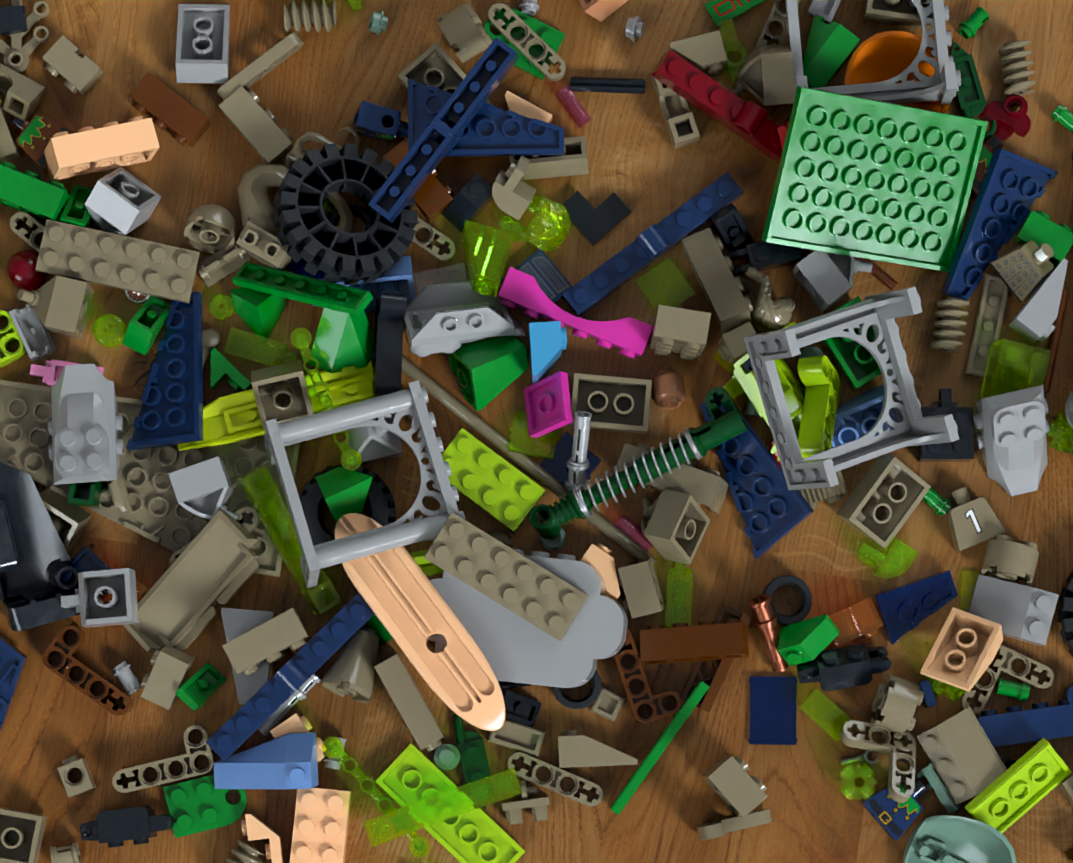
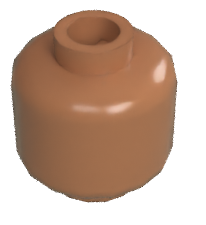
(668, 389)

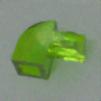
(892, 564)

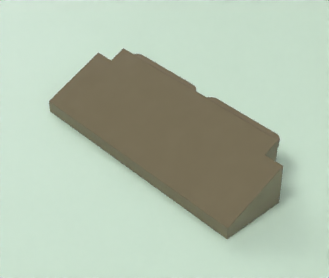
(201, 577)

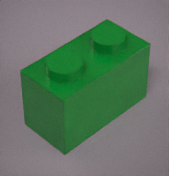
(1042, 230)

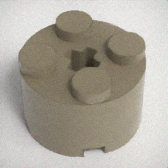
(464, 31)
(1010, 560)
(896, 704)

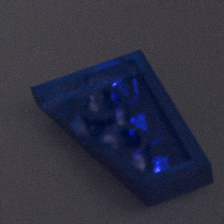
(913, 602)

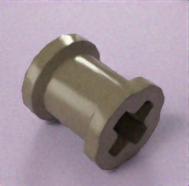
(66, 854)

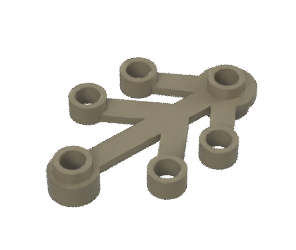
(16, 39)

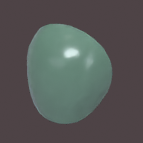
(957, 841)

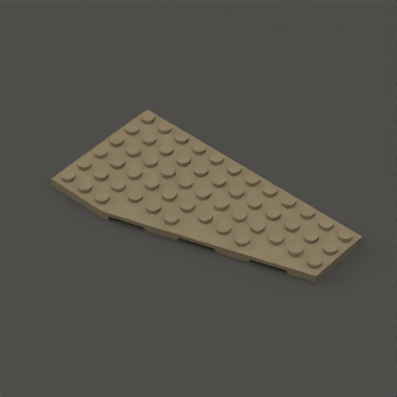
(145, 471)

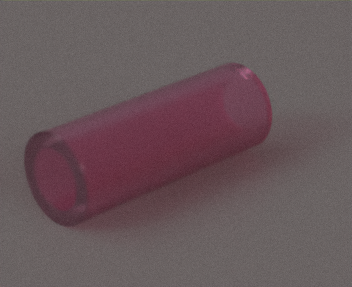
(573, 106)
(633, 532)

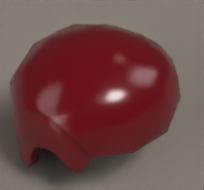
(23, 273)

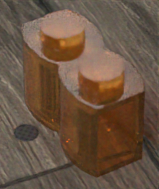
(856, 621)

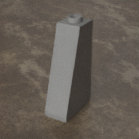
(236, 623)

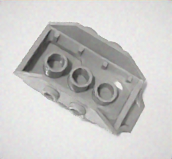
(454, 315)
(84, 427)
(1014, 438)

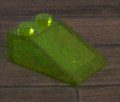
(1013, 367)

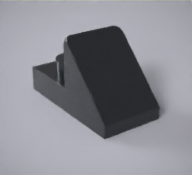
(731, 228)
(520, 708)

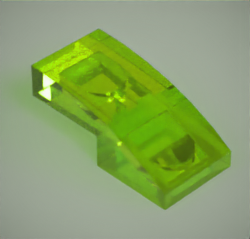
(824, 713)

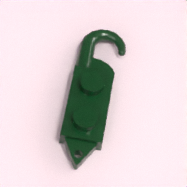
(970, 93)
(471, 751)

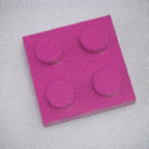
(548, 404)

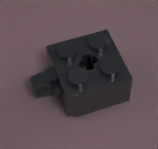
(959, 450)

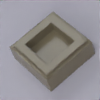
(607, 704)

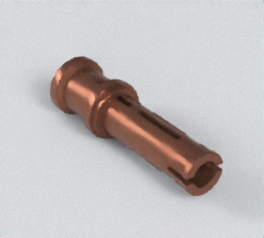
(765, 622)

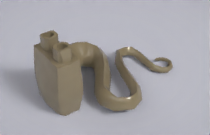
(256, 209)

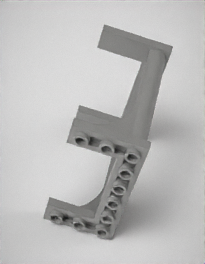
(939, 87)
(362, 414)
(912, 430)

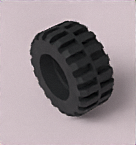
(312, 501)

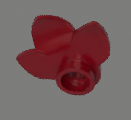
(1007, 120)

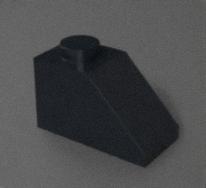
(469, 202)

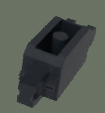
(766, 256)
(844, 667)
(126, 824)

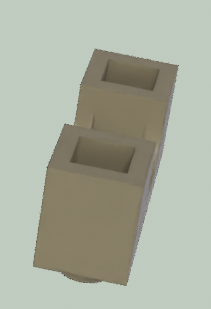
(21, 93)
(677, 116)

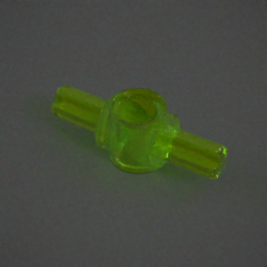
(731, 43)

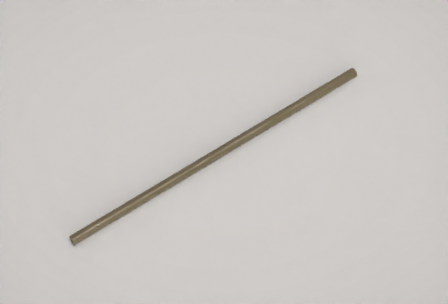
(521, 459)

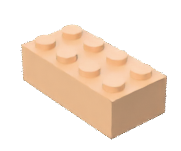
(101, 148)
(320, 826)

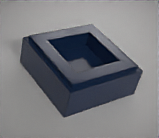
(929, 698)

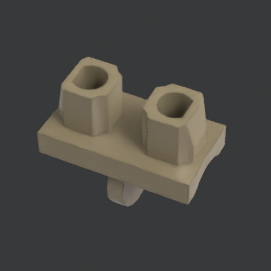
(538, 806)

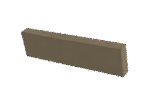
(987, 324)

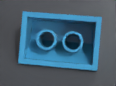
(546, 346)

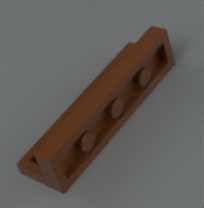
(721, 668)

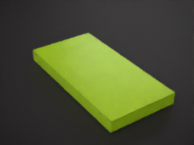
(1019, 787)

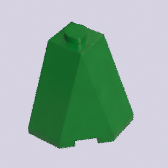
(826, 51)
(342, 341)
(488, 367)

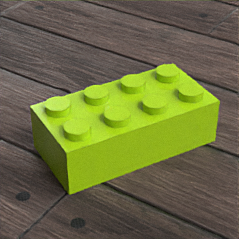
(491, 481)

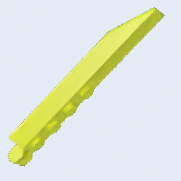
(238, 417)

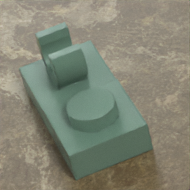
(939, 787)

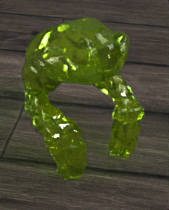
(544, 230)

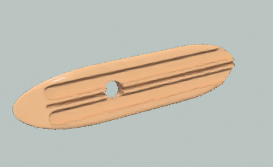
(415, 611)

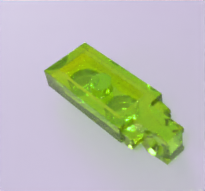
(257, 348)
(678, 595)

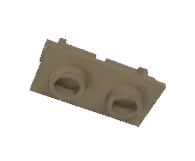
(222, 264)

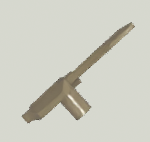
(119, 494)

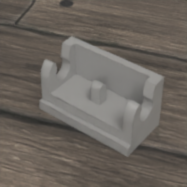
(33, 333)

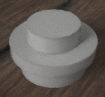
(634, 28)

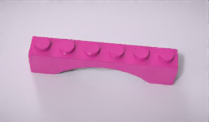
(524, 292)

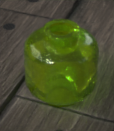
(109, 340)

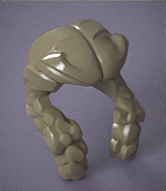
(766, 314)

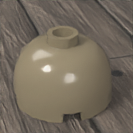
(211, 228)

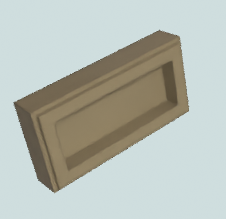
(518, 737)

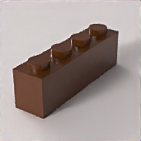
(694, 643)

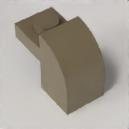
(510, 192)

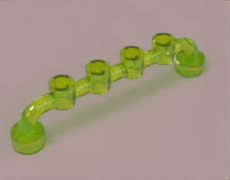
(301, 340)
(333, 748)

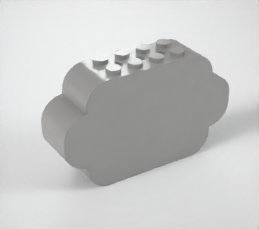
(525, 652)

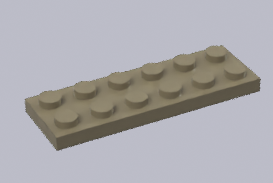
(117, 261)
(505, 576)

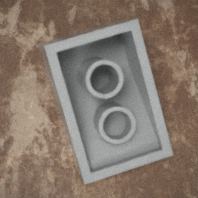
(203, 43)
(1041, 309)
(1020, 609)

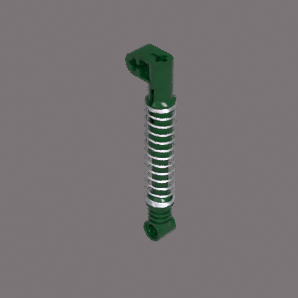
(691, 444)

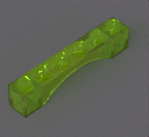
(273, 514)
(442, 806)

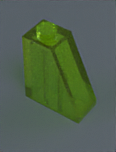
(486, 256)

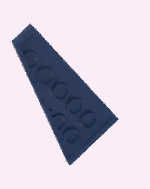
(489, 132)
(998, 212)
(175, 384)
(759, 489)

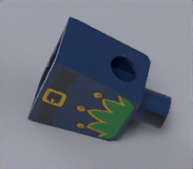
(369, 122)
(892, 815)

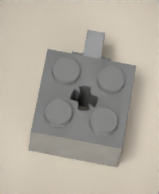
(90, 595)

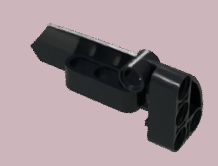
(30, 556)

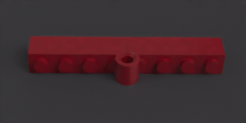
(738, 116)

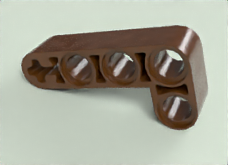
(90, 676)
(645, 696)

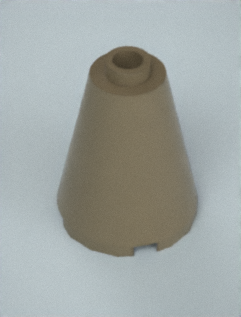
(354, 667)

